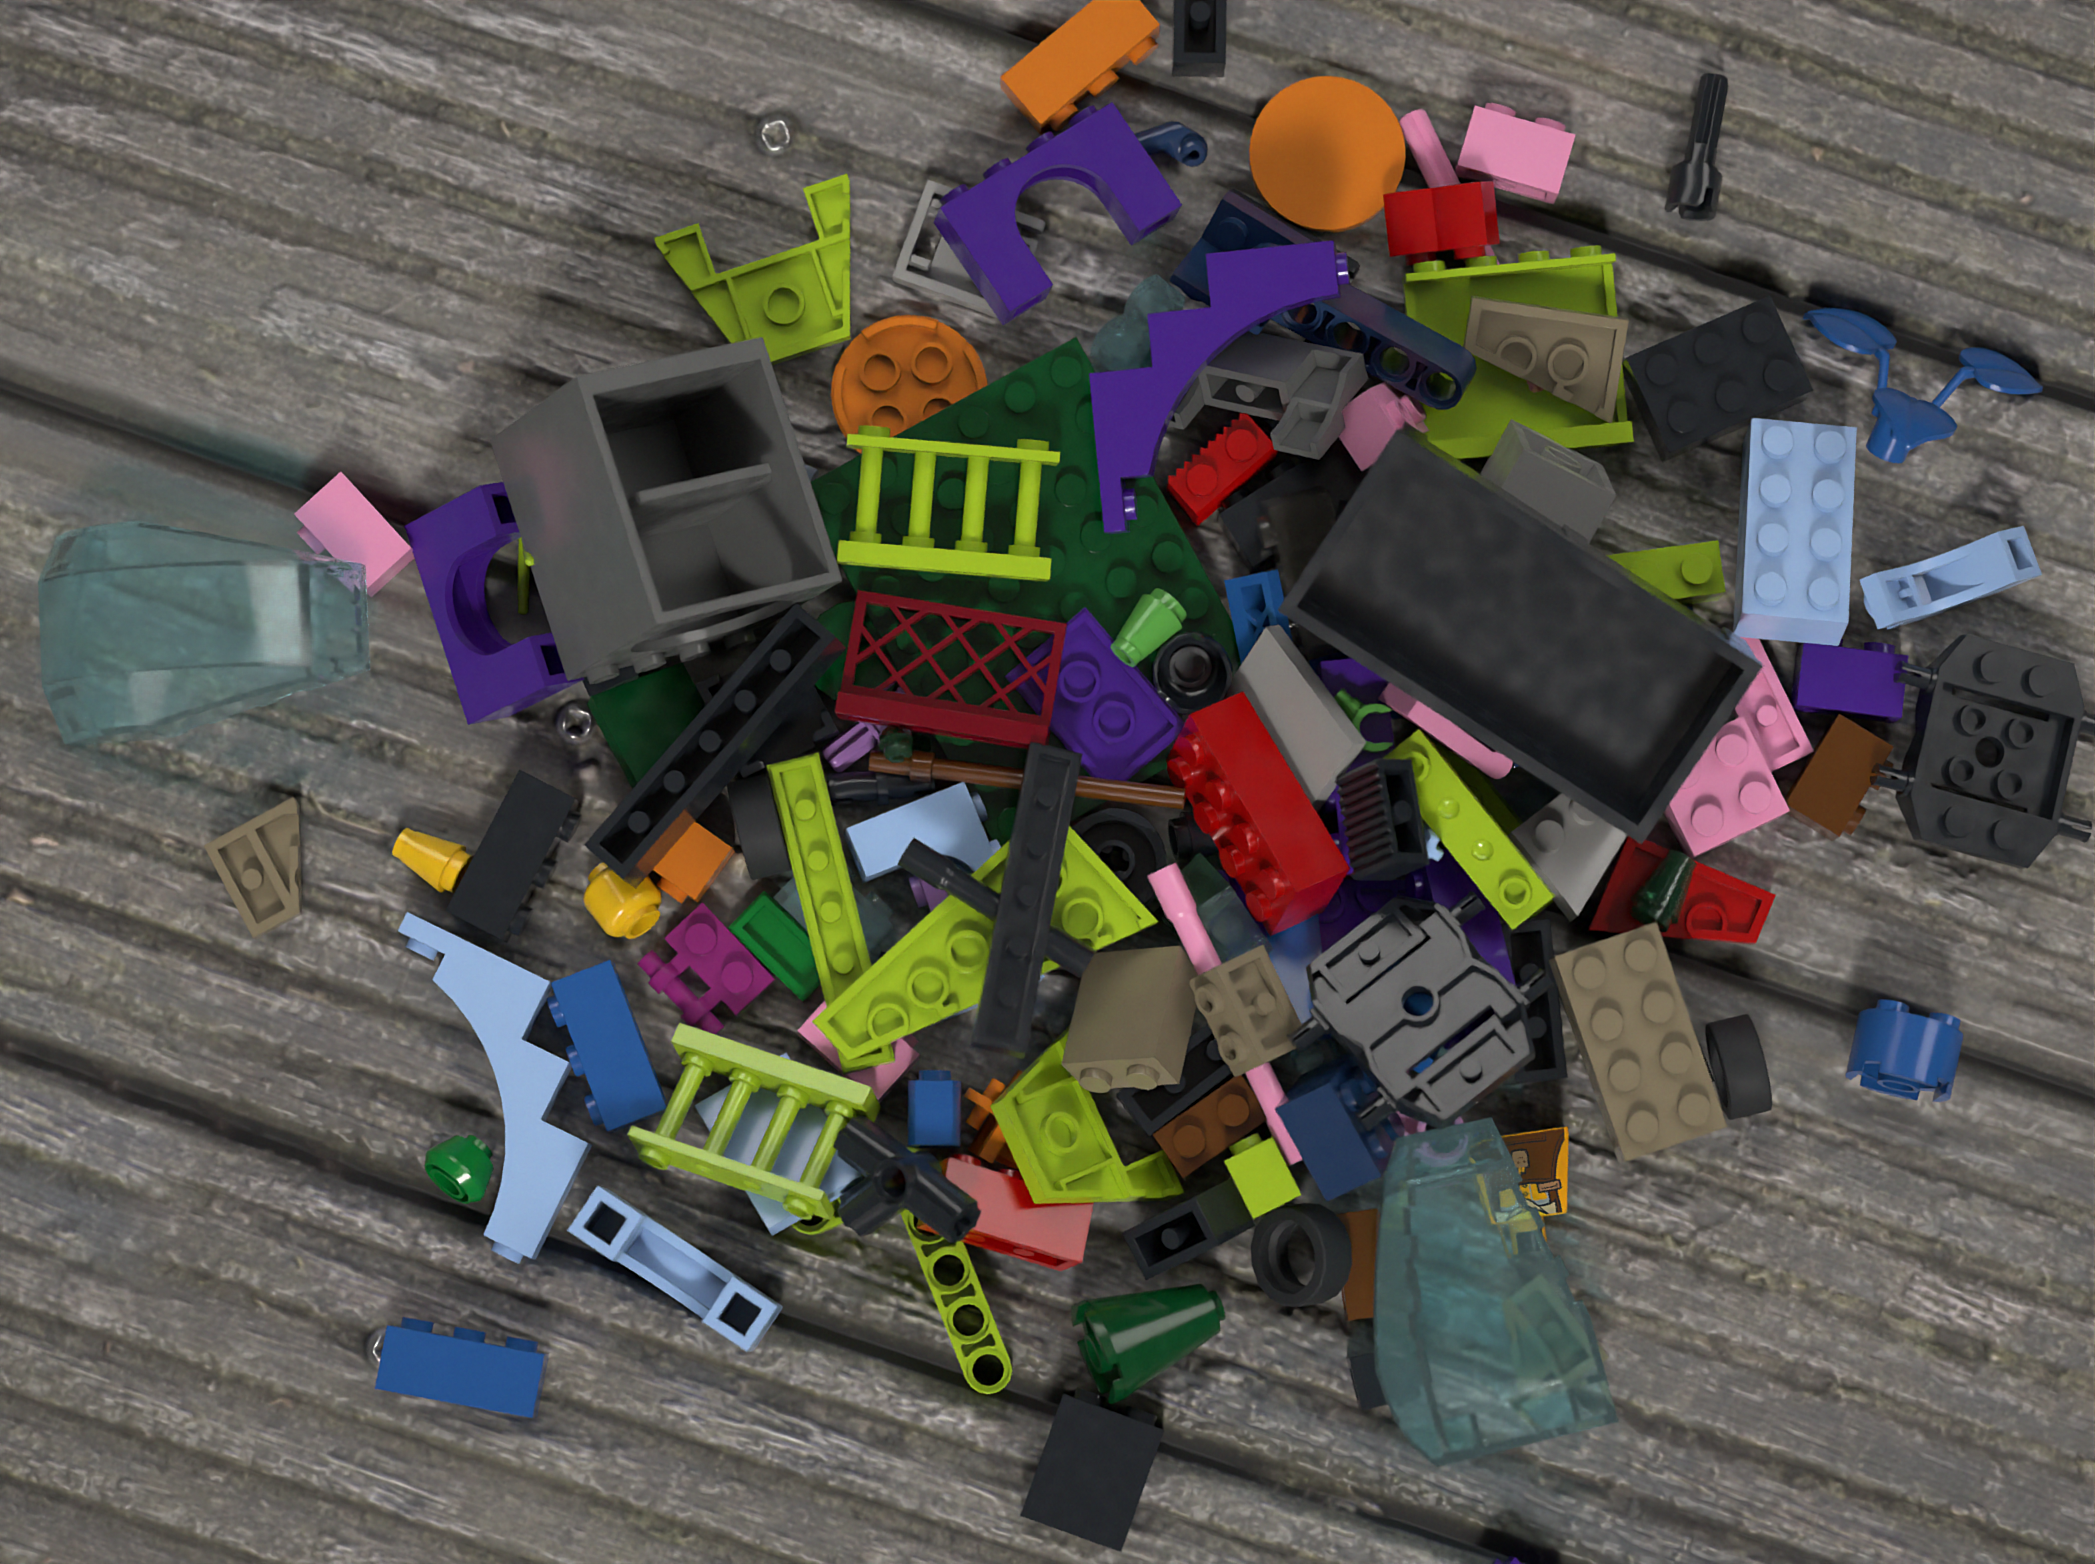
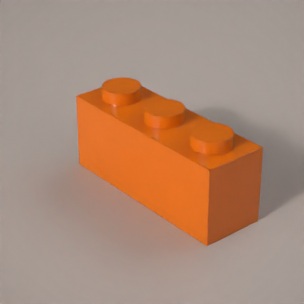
(1080, 61)

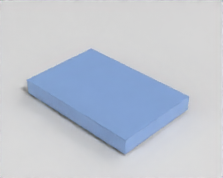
(793, 1154)

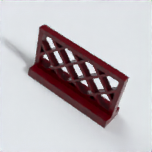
(944, 716)

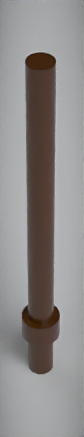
(924, 767)

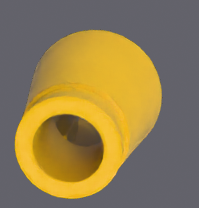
(433, 859)

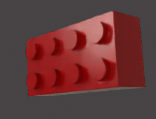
(1256, 814)

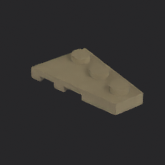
(1552, 347)

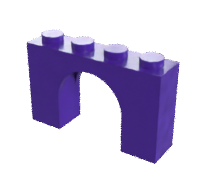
(1093, 152)
(452, 560)

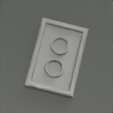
(1298, 713)

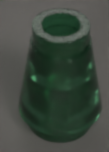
(1664, 891)

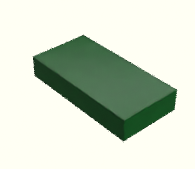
(778, 944)

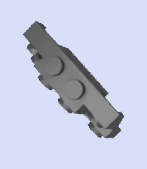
(1282, 381)

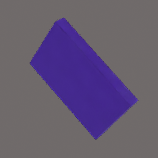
(1101, 703)

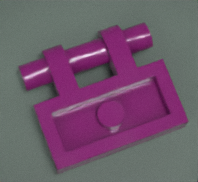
(717, 959)

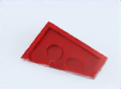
(1714, 908)

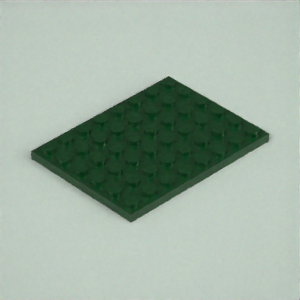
(1088, 567)

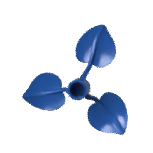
(1903, 419)

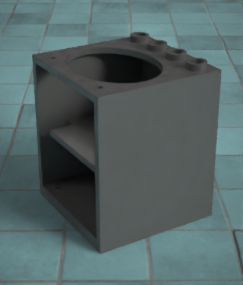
(665, 509)

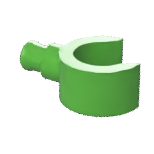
(1356, 711)

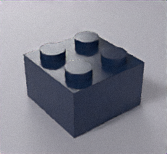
(1326, 1133)

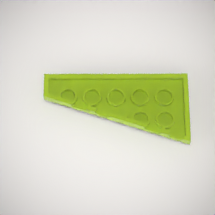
(944, 957)

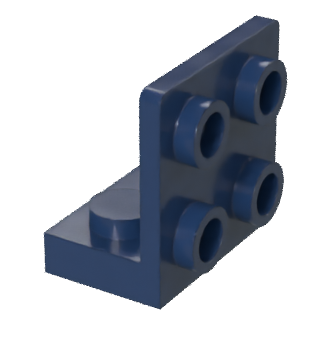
(1232, 228)

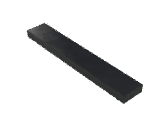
(1026, 900)

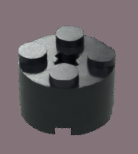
(1134, 838)

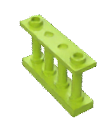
(917, 548)
(1474, 827)
(748, 1071)

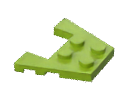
(790, 298)
(1065, 1144)

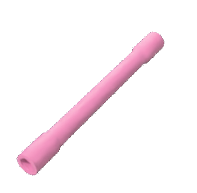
(1182, 912)

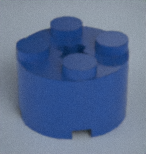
(1905, 1051)

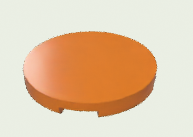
(1326, 153)
(902, 374)

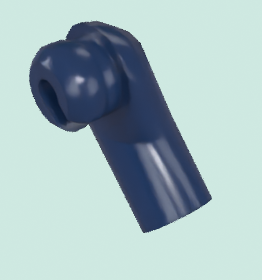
(1176, 141)

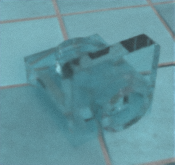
(1230, 926)

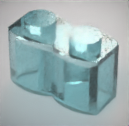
(1125, 339)

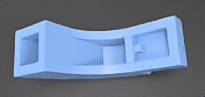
(1950, 579)

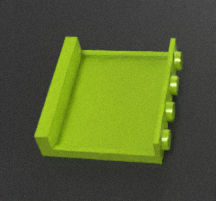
(1495, 396)

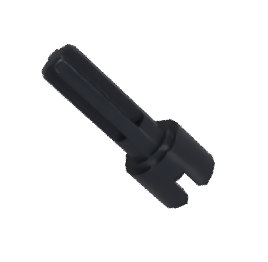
(1696, 180)

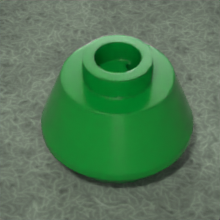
(460, 1167)

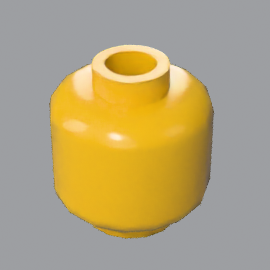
(619, 906)

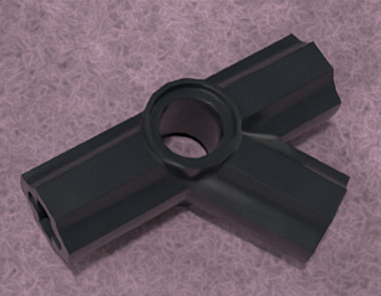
(897, 1182)

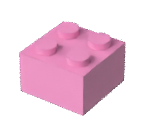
(1725, 793)

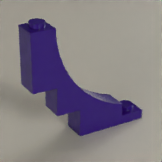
(1138, 404)

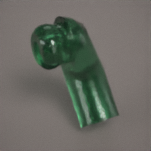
(901, 742)

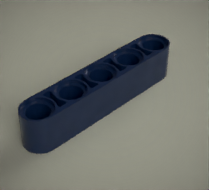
(1379, 333)

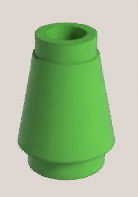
(1148, 627)

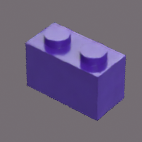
(1848, 681)

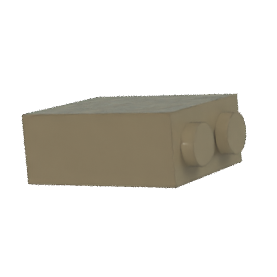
(1131, 1019)

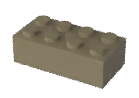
(1637, 1043)

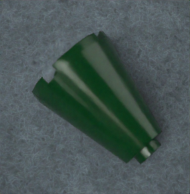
(1143, 1334)

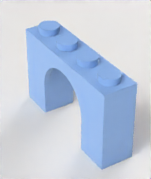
(944, 821)
(676, 1268)

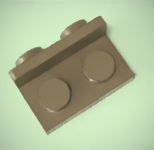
(1246, 1010)

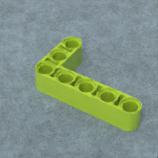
(947, 1297)

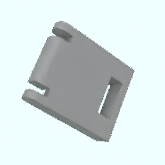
(946, 275)

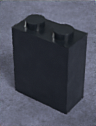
(1093, 1469)

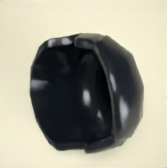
(1192, 671)

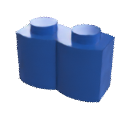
(934, 1111)

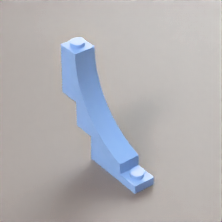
(503, 1008)

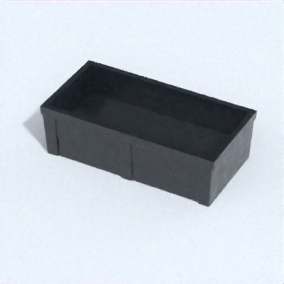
(1521, 633)

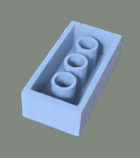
(1795, 532)

